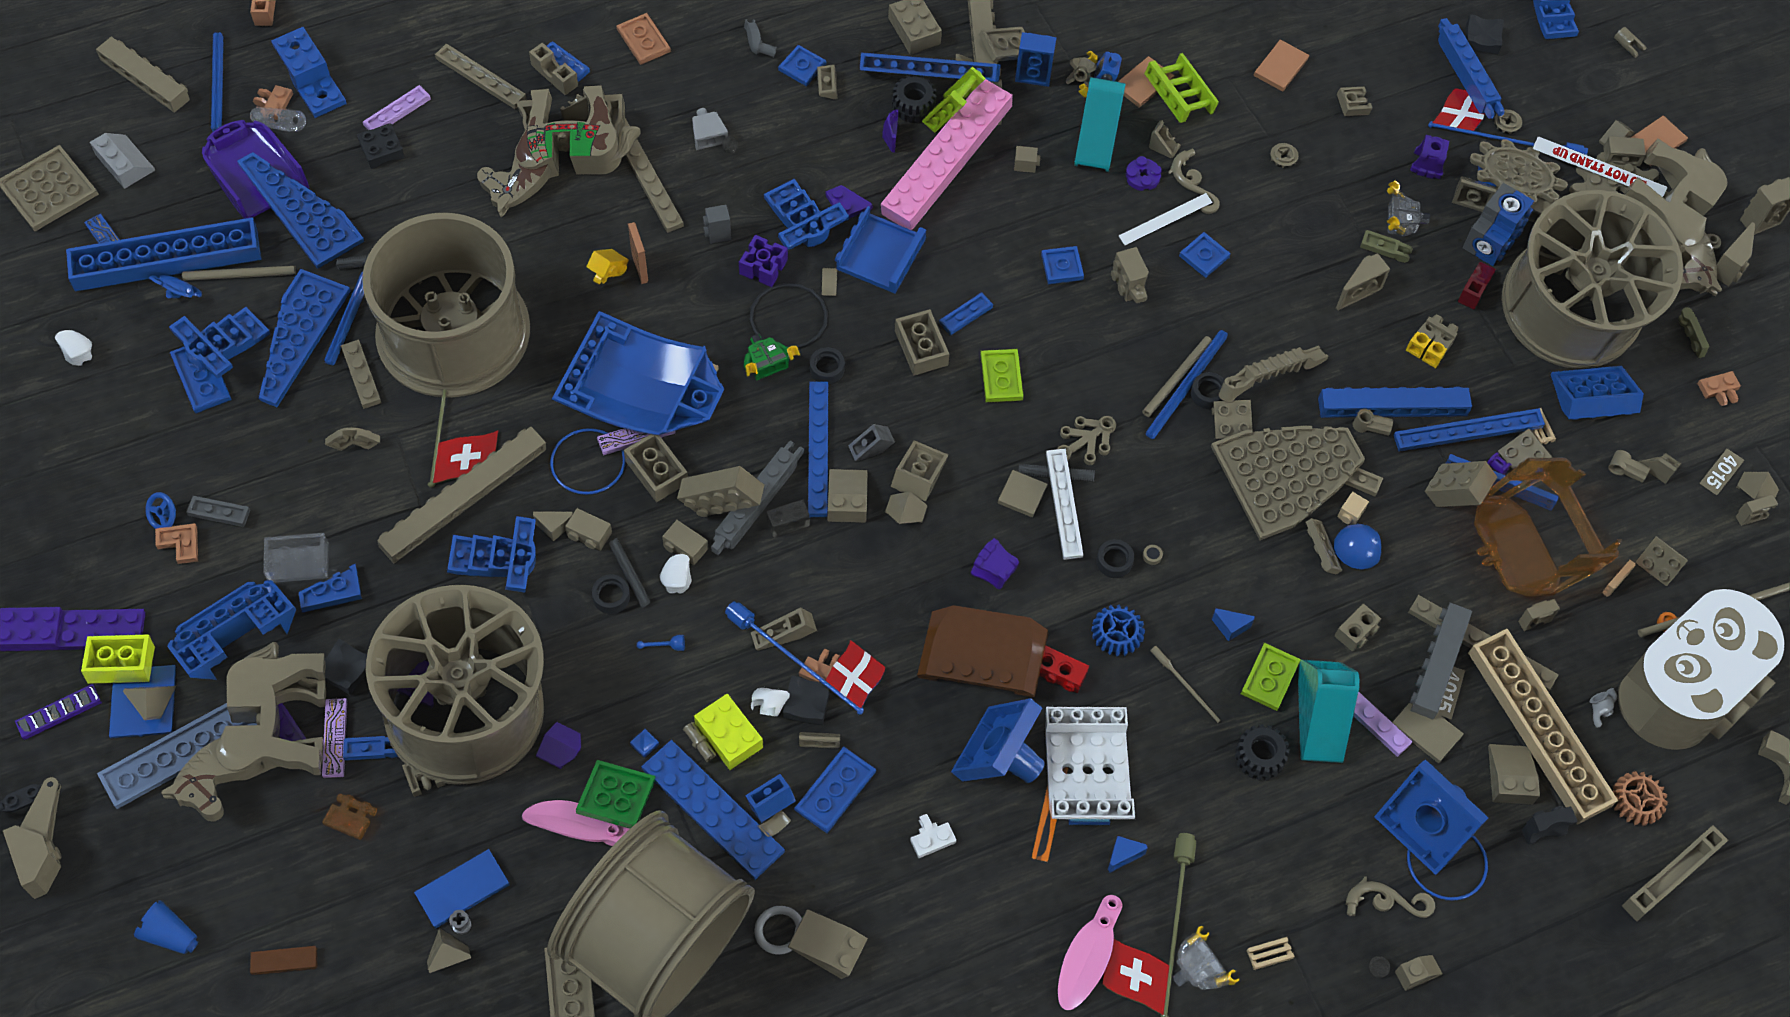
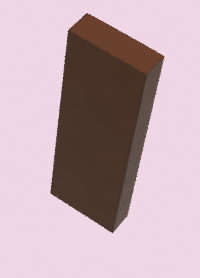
(283, 960)

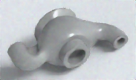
(1603, 705)

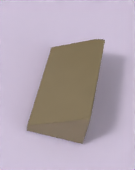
(827, 81)
(819, 740)

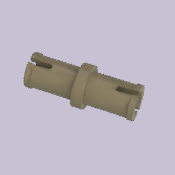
(699, 741)

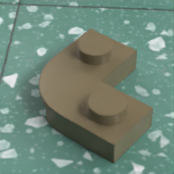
(345, 437)

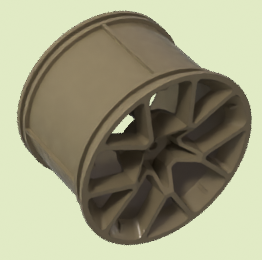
(1619, 249)
(460, 344)
(447, 630)
(650, 918)

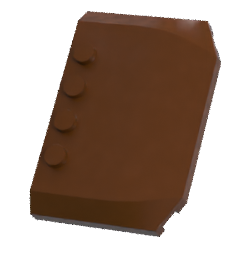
(984, 649)

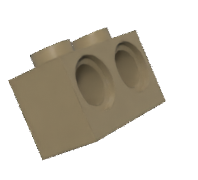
(1355, 625)

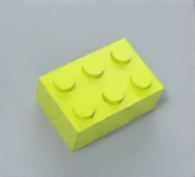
(118, 659)
(728, 731)

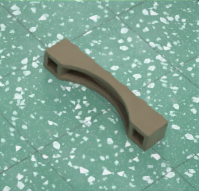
(1674, 873)

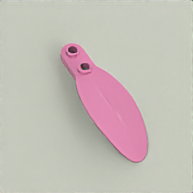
(561, 818)
(1088, 955)

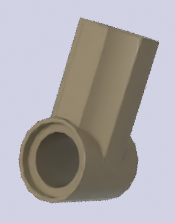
(1372, 423)
(1623, 464)

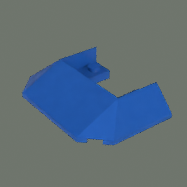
(204, 635)

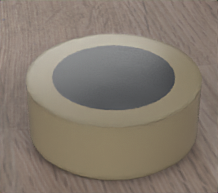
(1152, 554)

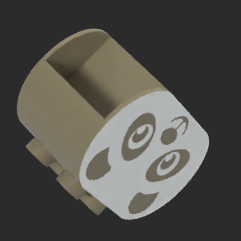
(1703, 671)

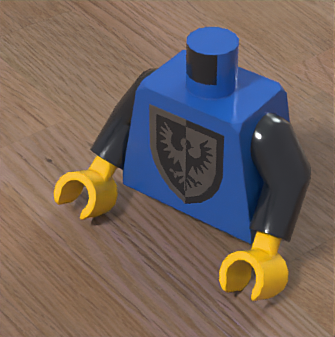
(1107, 68)

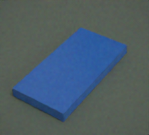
(200, 384)
(835, 789)
(462, 888)

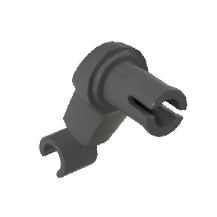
(755, 41)

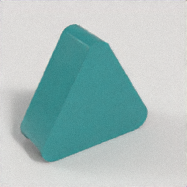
(1099, 123)
(1325, 709)

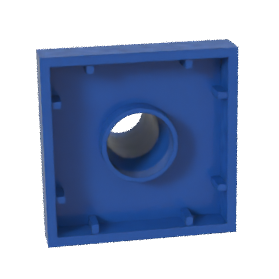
(1000, 744)
(1431, 817)

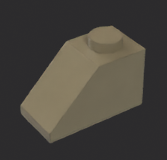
(1418, 971)

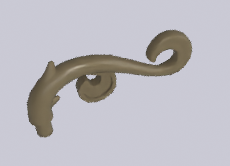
(1195, 180)
(1391, 895)

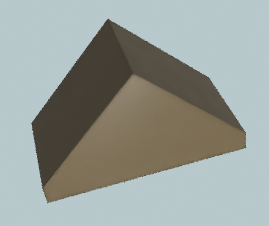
(1617, 129)
(552, 523)

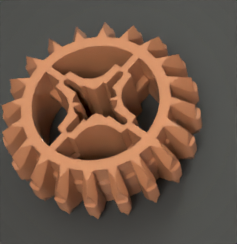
(1647, 791)

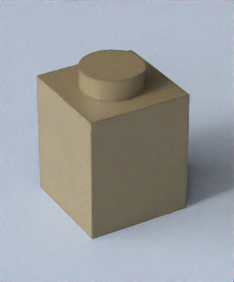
(1026, 159)

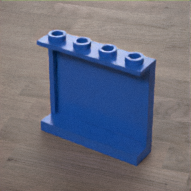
(879, 251)

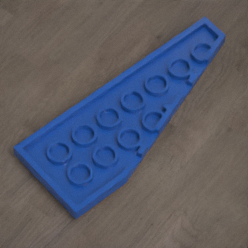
(312, 222)
(303, 319)

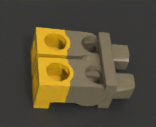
(1438, 335)

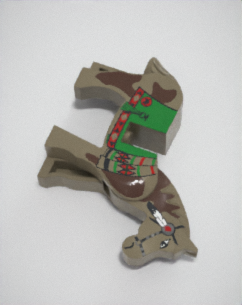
(593, 146)

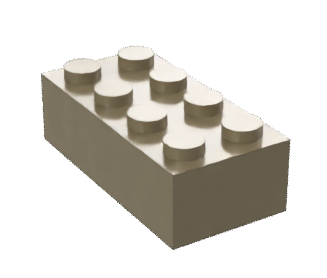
(720, 491)

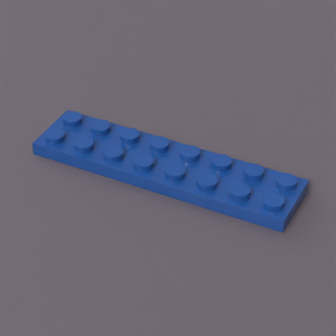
(713, 809)

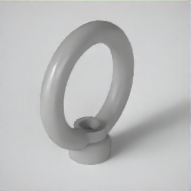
(758, 931)

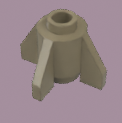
(1082, 70)

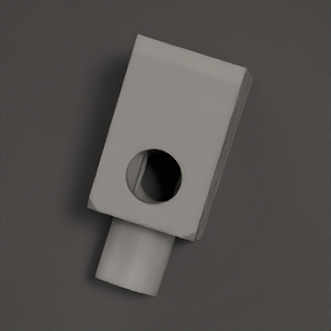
(708, 129)

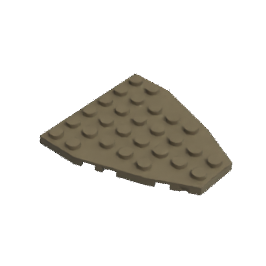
(1286, 472)

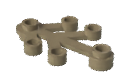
(1089, 436)

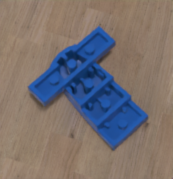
(1556, 18)
(802, 216)
(219, 341)
(497, 555)

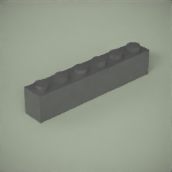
(1441, 660)

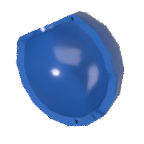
(1358, 546)

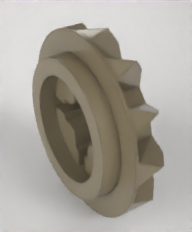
(1515, 121)
(1281, 149)

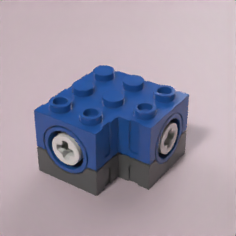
(1499, 224)

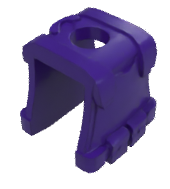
(1431, 158)
(994, 564)

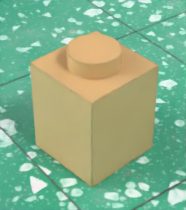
(1352, 509)

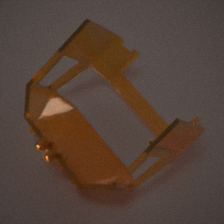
(1515, 543)

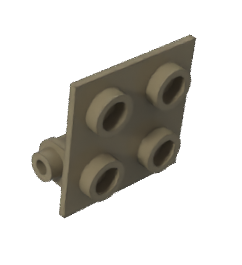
(1231, 417)
(1523, 447)
(1661, 561)

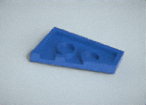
(335, 591)

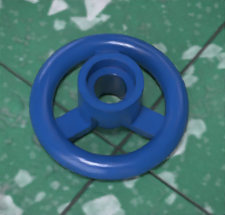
(165, 510)

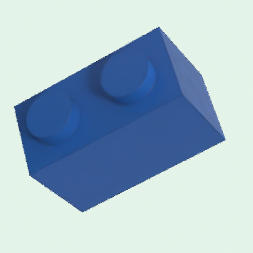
(770, 798)

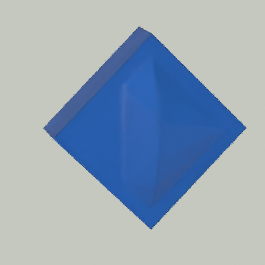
(644, 743)

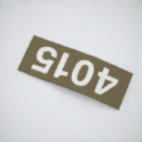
(1721, 471)
(1451, 693)

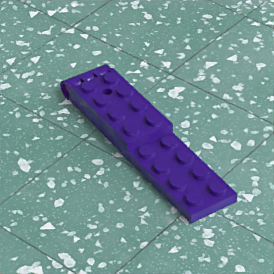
(63, 629)

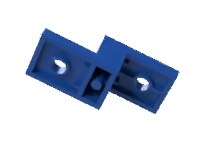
(308, 72)

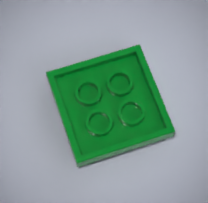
(615, 794)

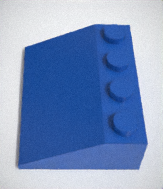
(1597, 392)

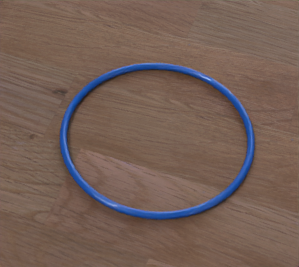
(581, 492)
(1452, 898)

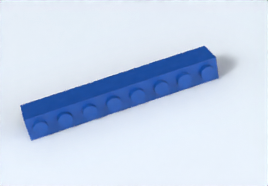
(926, 66)
(1395, 402)

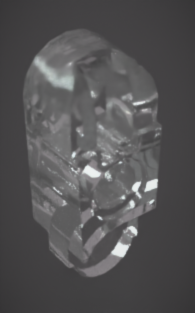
(285, 118)

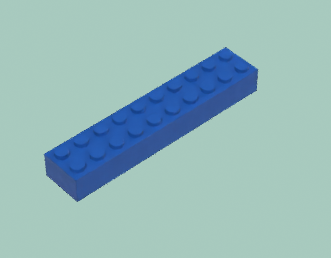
(163, 254)

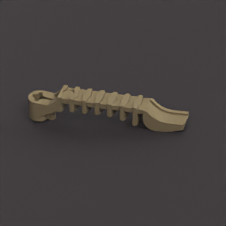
(1288, 361)

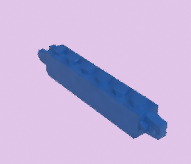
(1469, 69)

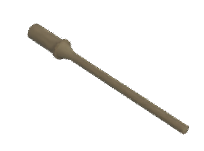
(1166, 663)

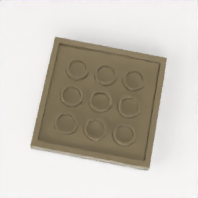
(47, 188)

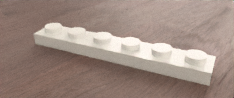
(1064, 504)

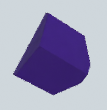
(890, 130)
(559, 745)

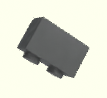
(717, 224)

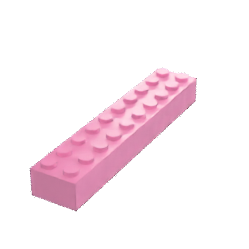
(946, 155)

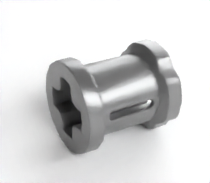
(455, 919)

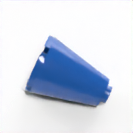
(166, 930)

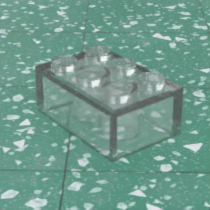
(296, 557)

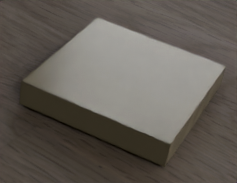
(1022, 493)

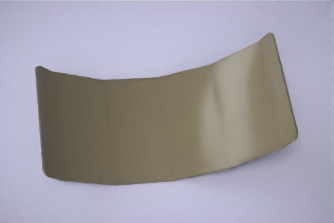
(829, 281)
(775, 824)

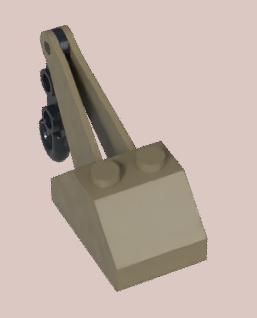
(31, 843)

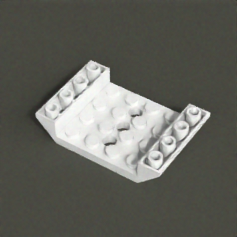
(1094, 740)

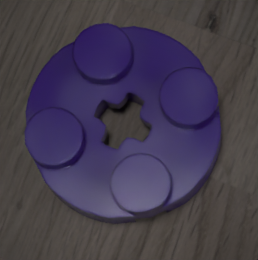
(1146, 166)

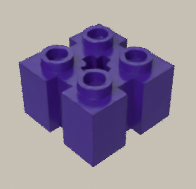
(763, 260)

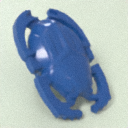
(176, 287)

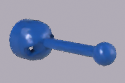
(677, 643)

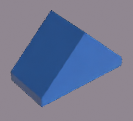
(1231, 623)
(1125, 852)

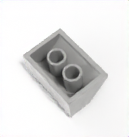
(121, 158)

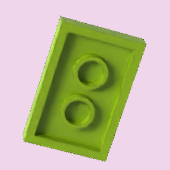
(1001, 375)
(1270, 676)

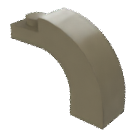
(1777, 748)

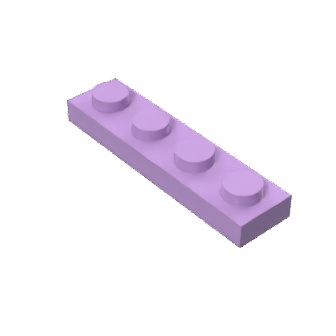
(1380, 726)

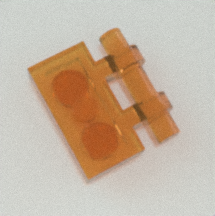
(347, 821)

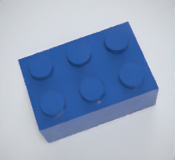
(1035, 59)

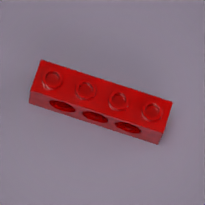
(1060, 662)

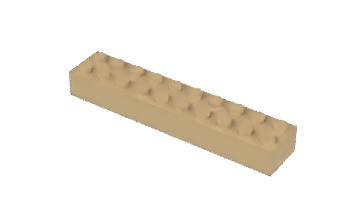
(1542, 726)

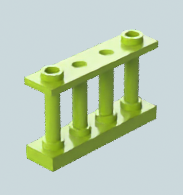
(1172, 97)
(953, 99)

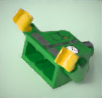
(767, 357)

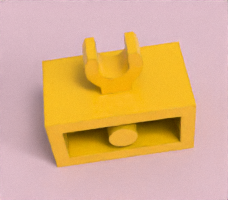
(607, 264)

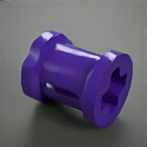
(1499, 464)

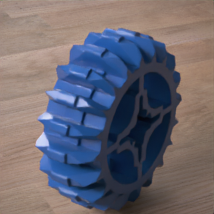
(1121, 620)

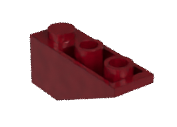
(1476, 285)

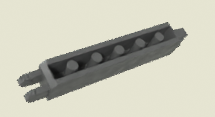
(773, 477)

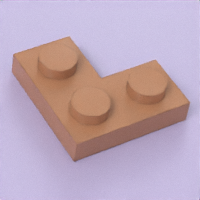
(183, 538)

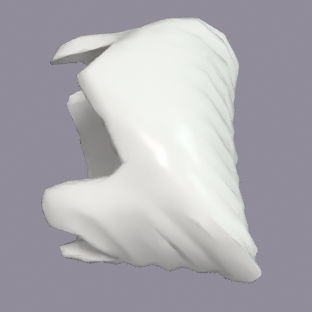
(74, 346)
(676, 574)
(769, 700)

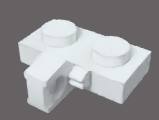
(932, 837)

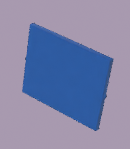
(124, 717)

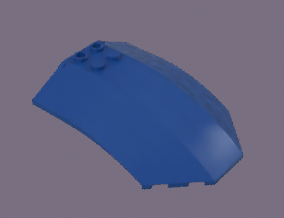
(639, 379)

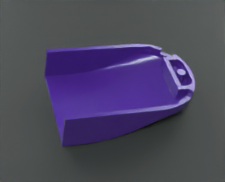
(236, 141)

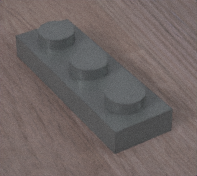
(218, 511)

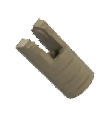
(1627, 40)

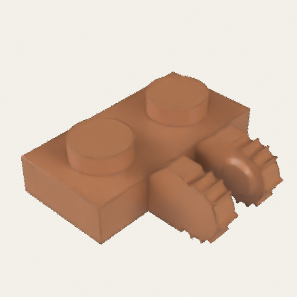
(277, 99)
(1719, 386)
(818, 666)

